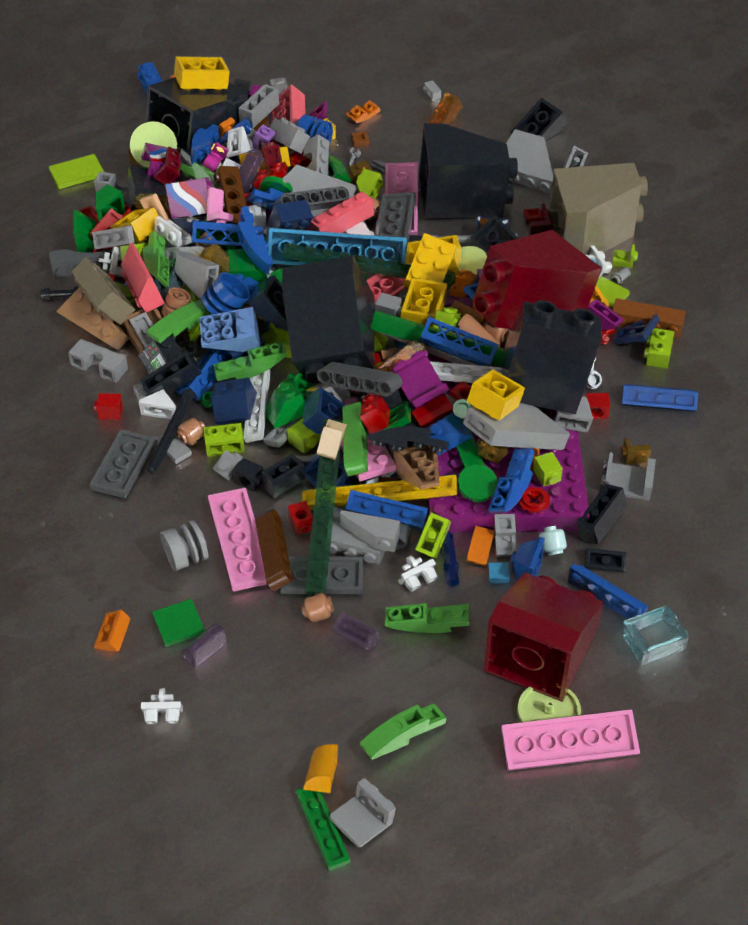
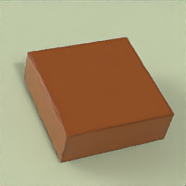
(359, 139)

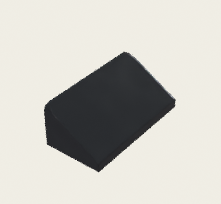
(605, 560)

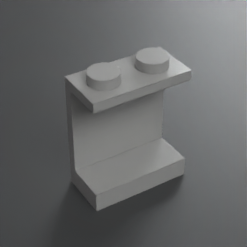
(634, 480)

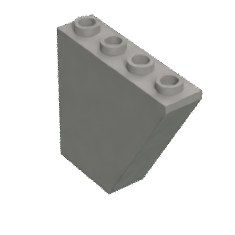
(532, 160)
(307, 179)
(521, 428)

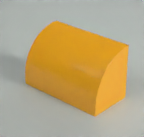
(322, 769)

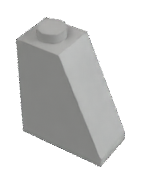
(196, 272)

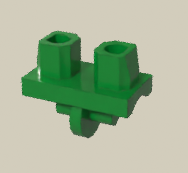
(299, 382)

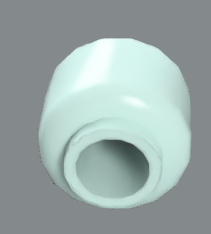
(554, 540)

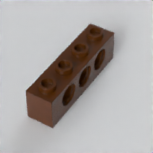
(229, 180)

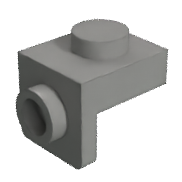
(227, 464)

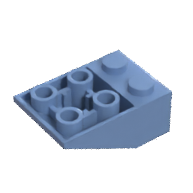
(230, 330)

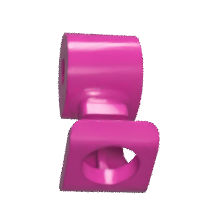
(215, 157)

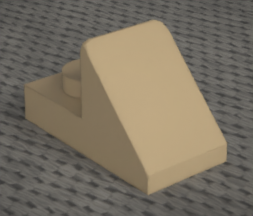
(331, 439)

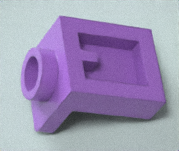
(263, 135)

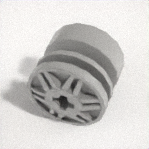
(184, 545)

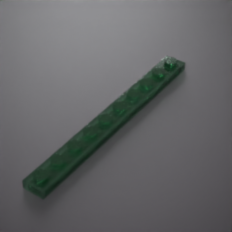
(366, 264)
(322, 523)

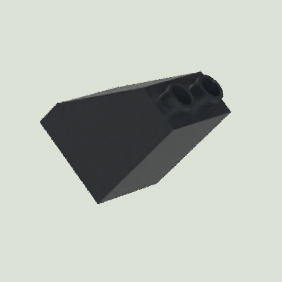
(192, 109)
(464, 173)
(328, 315)
(552, 354)

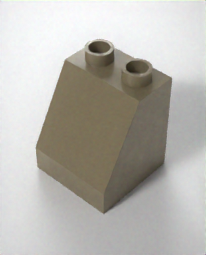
(597, 204)

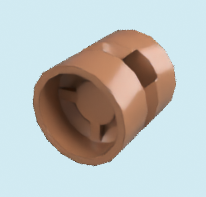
(175, 299)

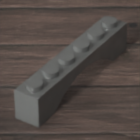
(65, 260)

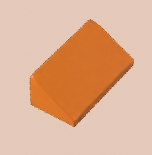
(112, 631)

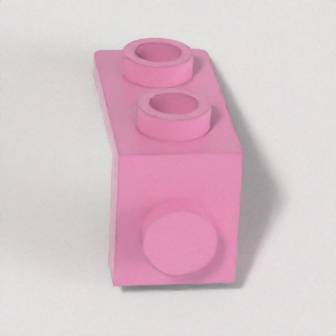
(215, 207)

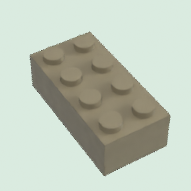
(102, 291)

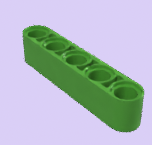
(354, 440)

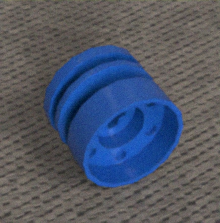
(313, 127)
(225, 294)

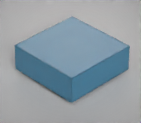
(499, 572)

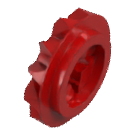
(534, 493)

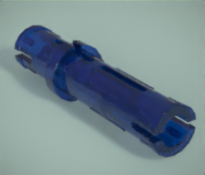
(450, 564)

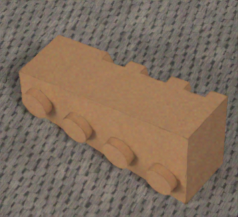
(81, 312)

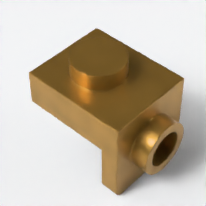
(356, 169)
(635, 453)

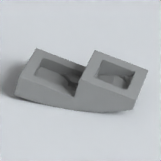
(505, 535)

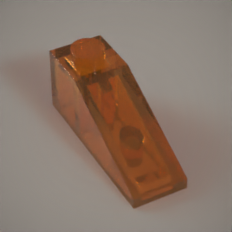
(447, 110)
(403, 353)

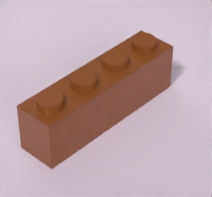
(632, 311)

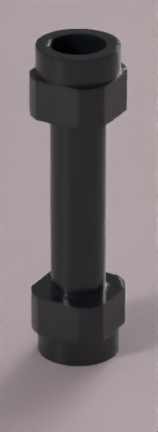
(46, 294)

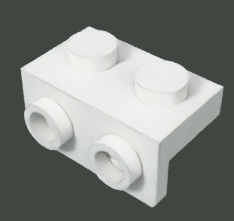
(172, 232)

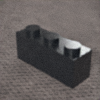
(171, 375)
(603, 514)

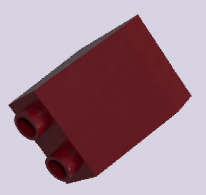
(531, 271)
(541, 634)

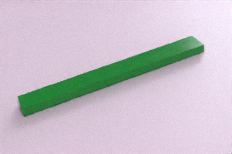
(412, 331)

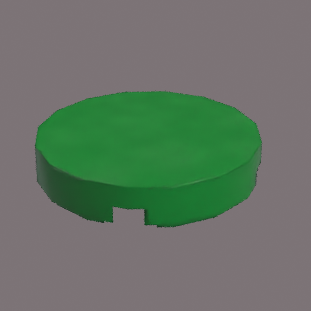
(275, 183)
(477, 483)

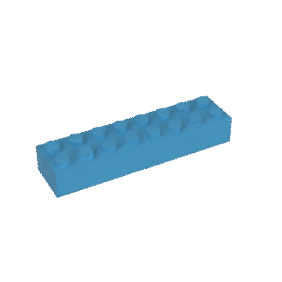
(355, 244)

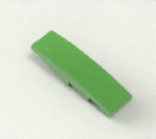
(178, 320)

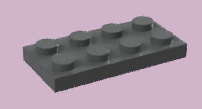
(396, 215)
(122, 463)
(343, 577)

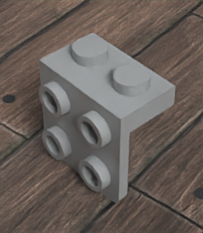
(364, 814)

